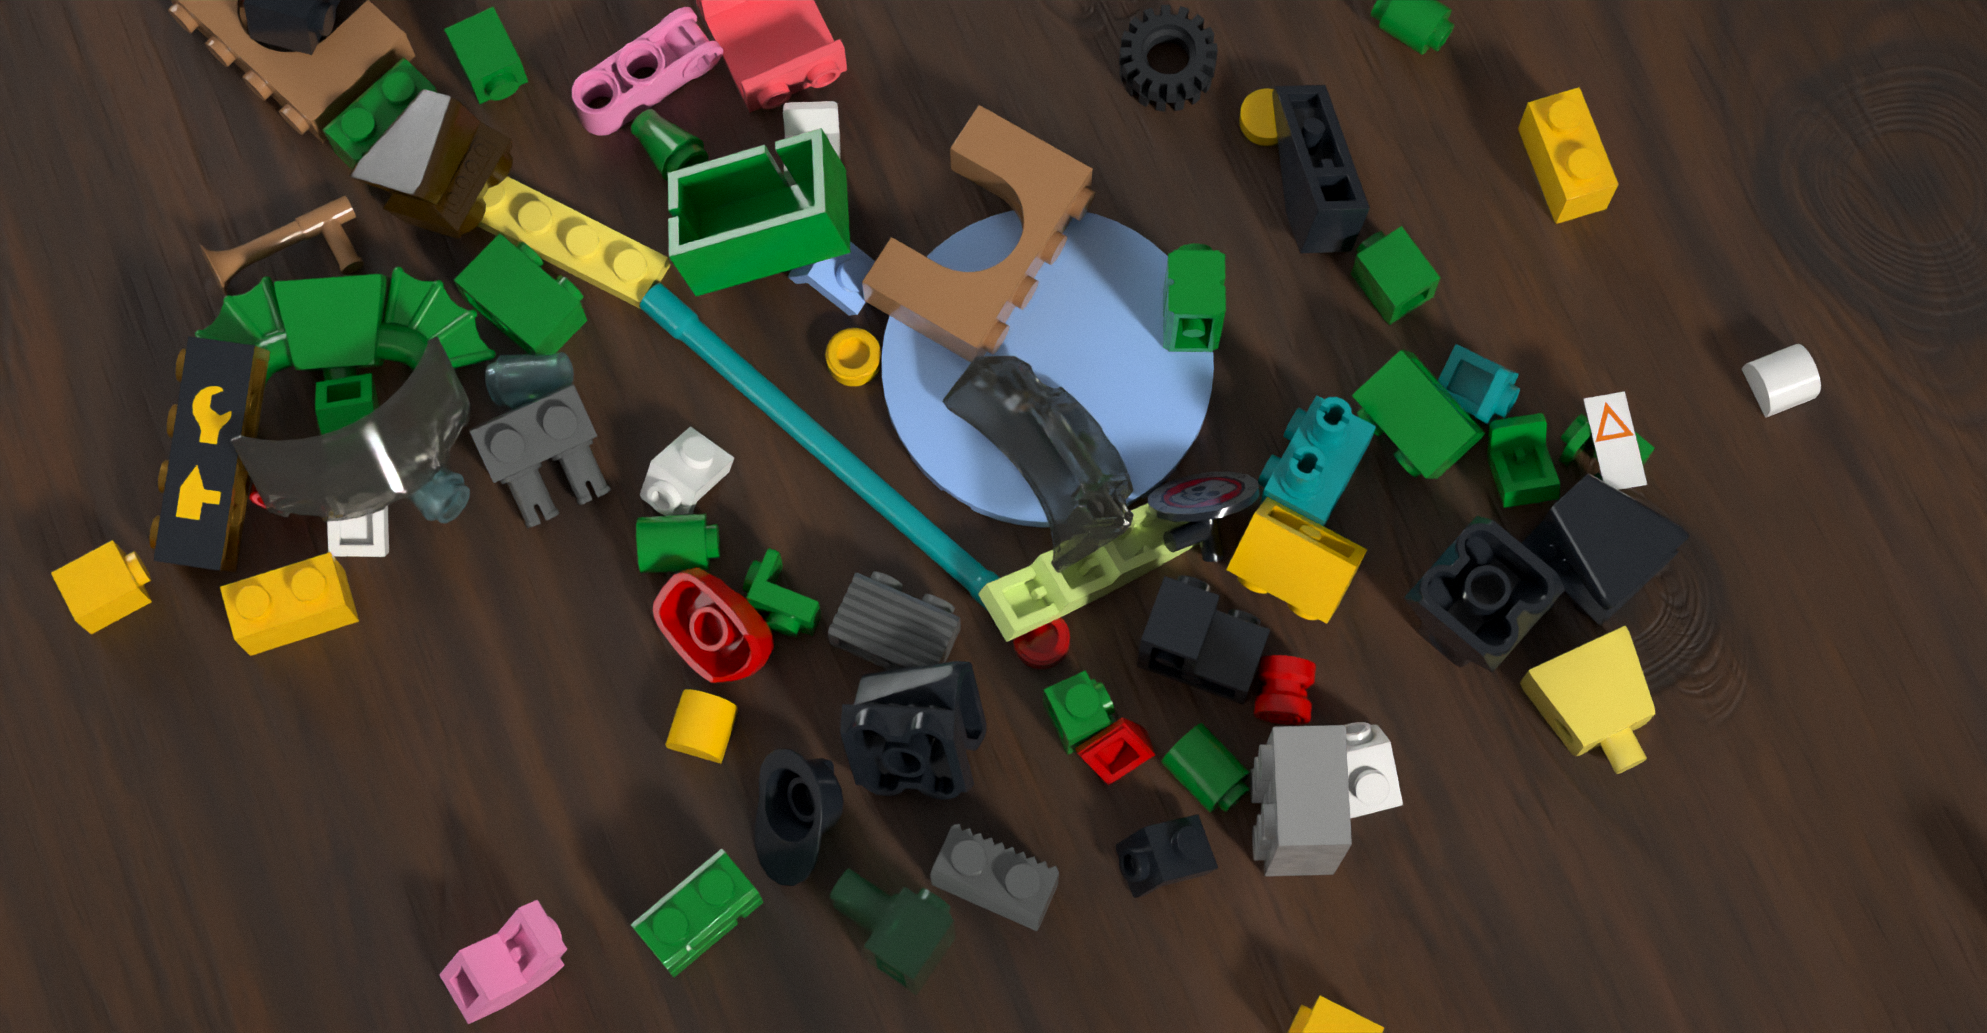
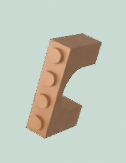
(306, 86)
(971, 308)

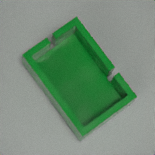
(745, 221)

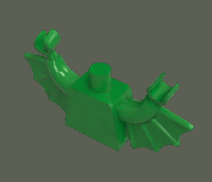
(349, 323)

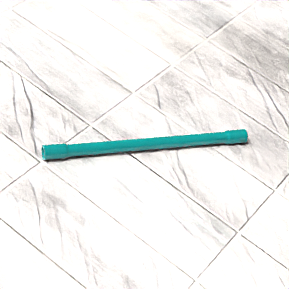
(685, 325)

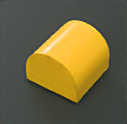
(702, 725)

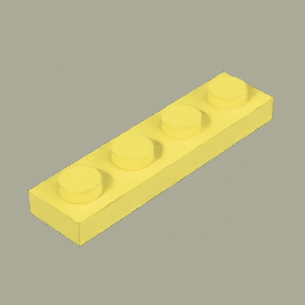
(573, 241)

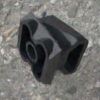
(1604, 545)
(1483, 595)
(915, 730)

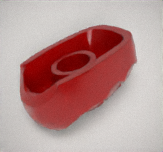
(712, 626)

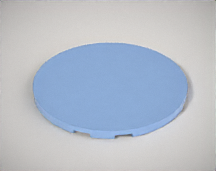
(1085, 329)

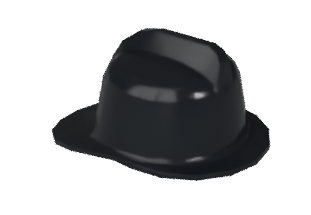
(794, 809)

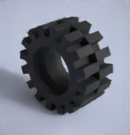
(1174, 29)

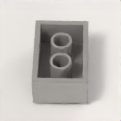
(1302, 800)

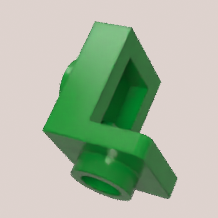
(1521, 460)
(784, 609)

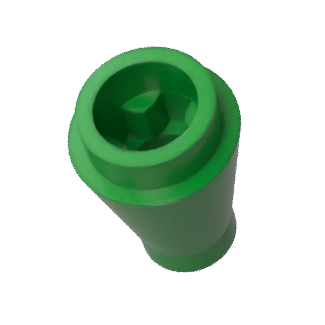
(667, 144)

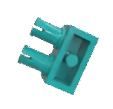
(1318, 460)

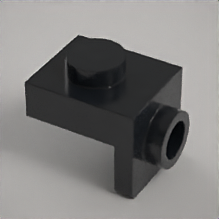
(1165, 855)

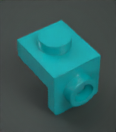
(1479, 384)

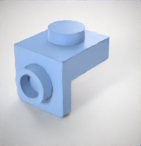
(838, 278)

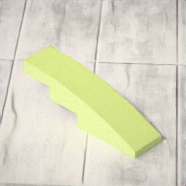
(1042, 595)

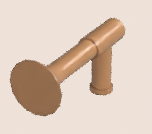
(322, 220)

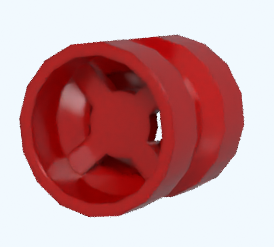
(1284, 693)

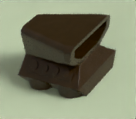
(437, 165)

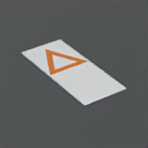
(1615, 440)

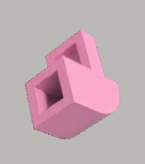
(505, 964)

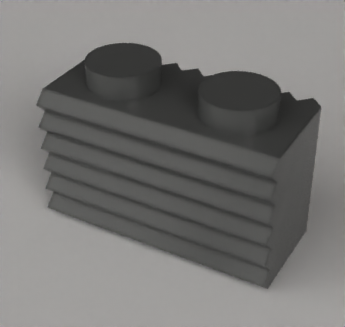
(891, 626)
(995, 877)

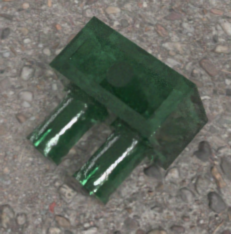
(906, 928)

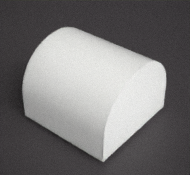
(1783, 379)

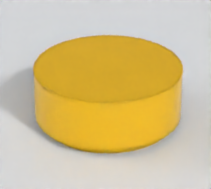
(1258, 118)
(853, 357)

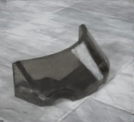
(1053, 447)
(370, 460)

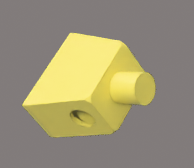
(1595, 698)

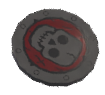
(1200, 502)

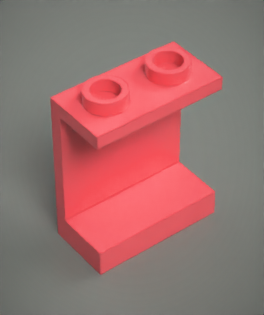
(774, 47)

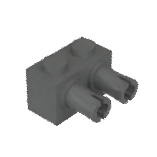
(540, 430)

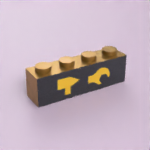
(204, 476)

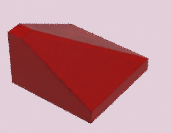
(1117, 749)

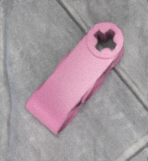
(672, 47)

